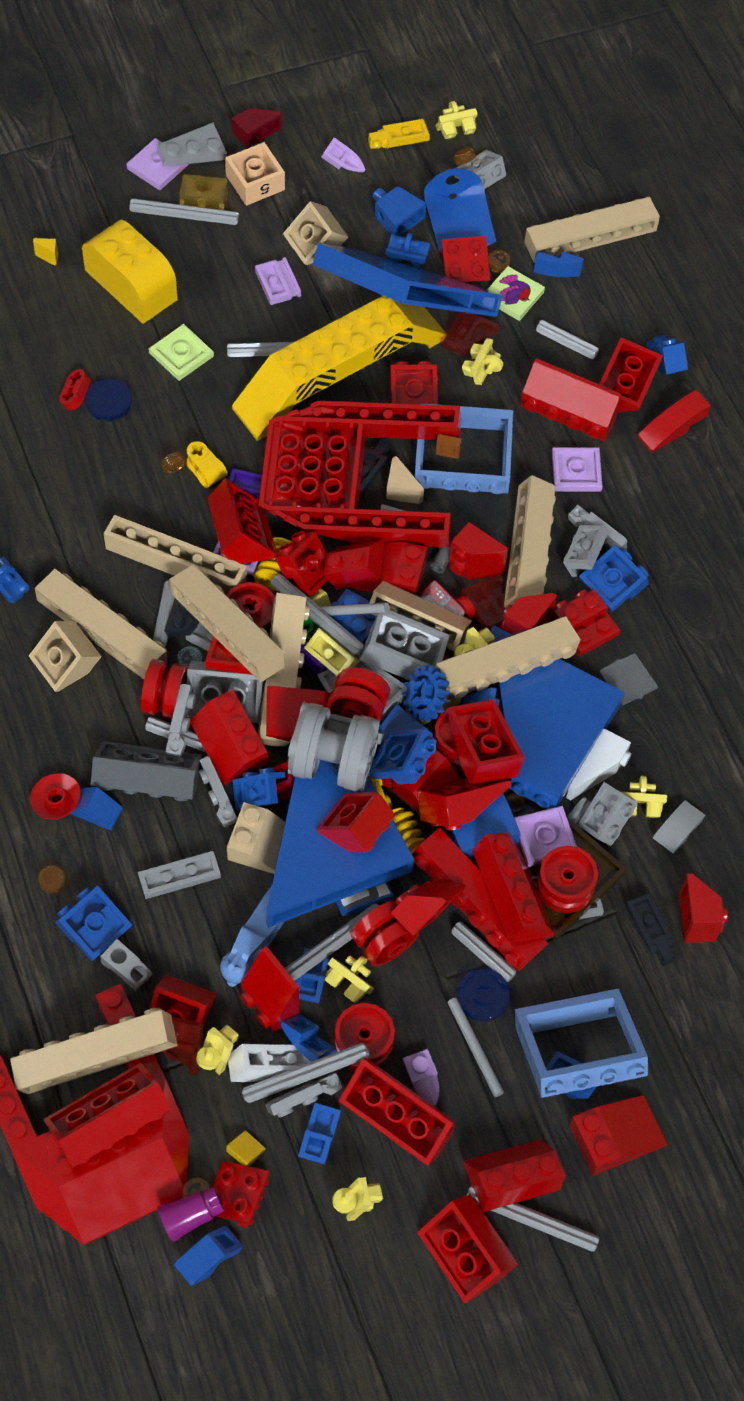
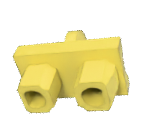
(455, 117)
(485, 361)
(475, 640)
(653, 802)
(338, 972)
(217, 1049)
(357, 1198)

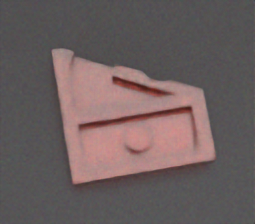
(468, 330)
(488, 601)
(189, 1042)

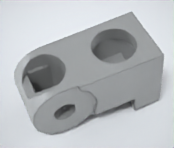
(125, 965)

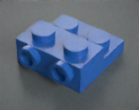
(615, 577)
(355, 624)
(403, 756)
(92, 922)

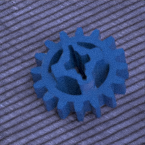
(426, 693)

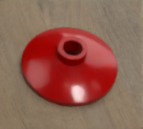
(49, 790)

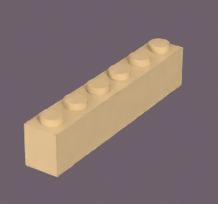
(593, 228)
(530, 539)
(170, 553)
(99, 622)
(228, 623)
(288, 631)
(509, 657)
(93, 1051)

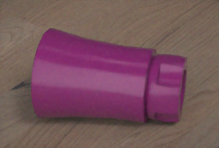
(190, 1212)

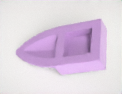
(342, 156)
(423, 1075)

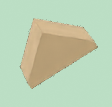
(403, 485)

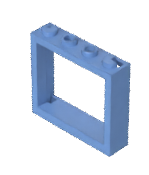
(477, 419)
(576, 1011)

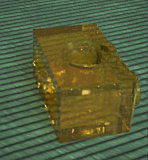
(203, 191)

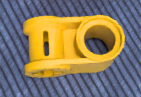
(204, 464)

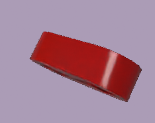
(75, 389)

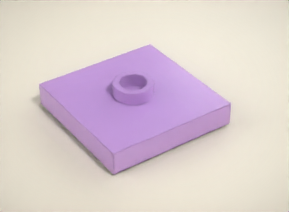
(150, 168)
(577, 469)
(542, 833)

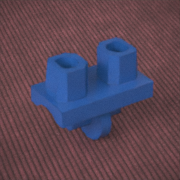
(407, 249)
(11, 583)

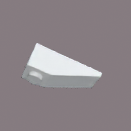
(601, 763)
(263, 1061)

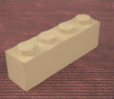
(423, 612)

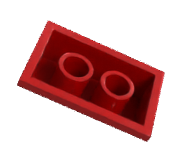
(630, 373)
(229, 737)
(515, 1174)
(467, 1248)

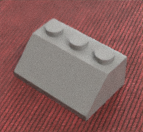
(403, 644)
(212, 683)

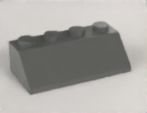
(145, 771)

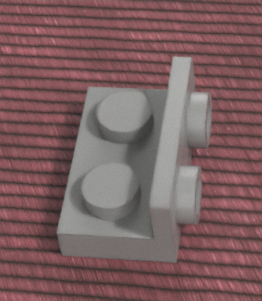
(487, 166)
(585, 548)
(607, 814)

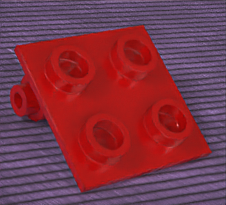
(466, 259)
(240, 1191)

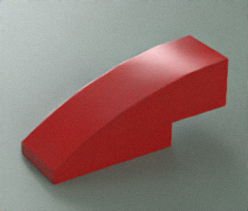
(674, 421)

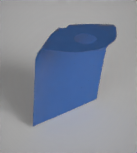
(461, 216)

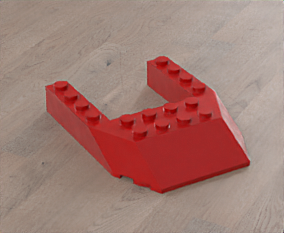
(318, 463)
(116, 1182)

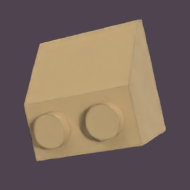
(311, 227)
(64, 654)
(256, 838)

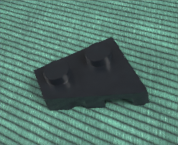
(180, 621)

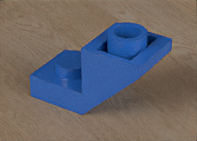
(207, 1254)

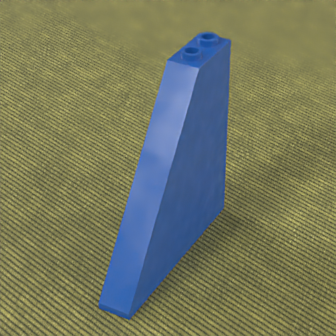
(404, 282)
(556, 722)
(315, 869)

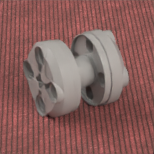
(315, 742)

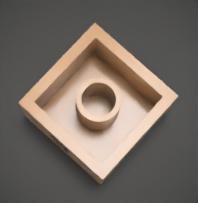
(255, 173)

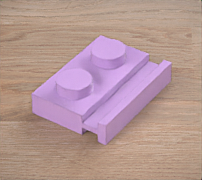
(277, 281)

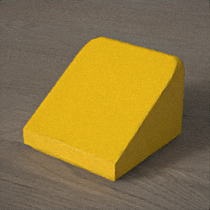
(46, 249)
(245, 1149)

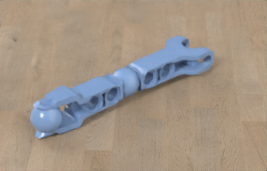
(249, 943)

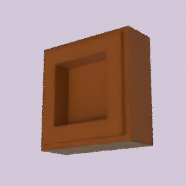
(448, 446)

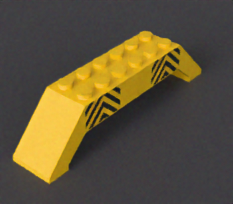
(331, 356)

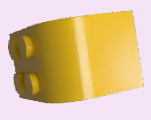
(131, 270)

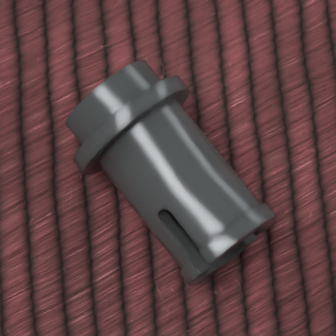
(441, 559)

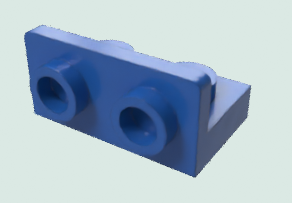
(257, 788)

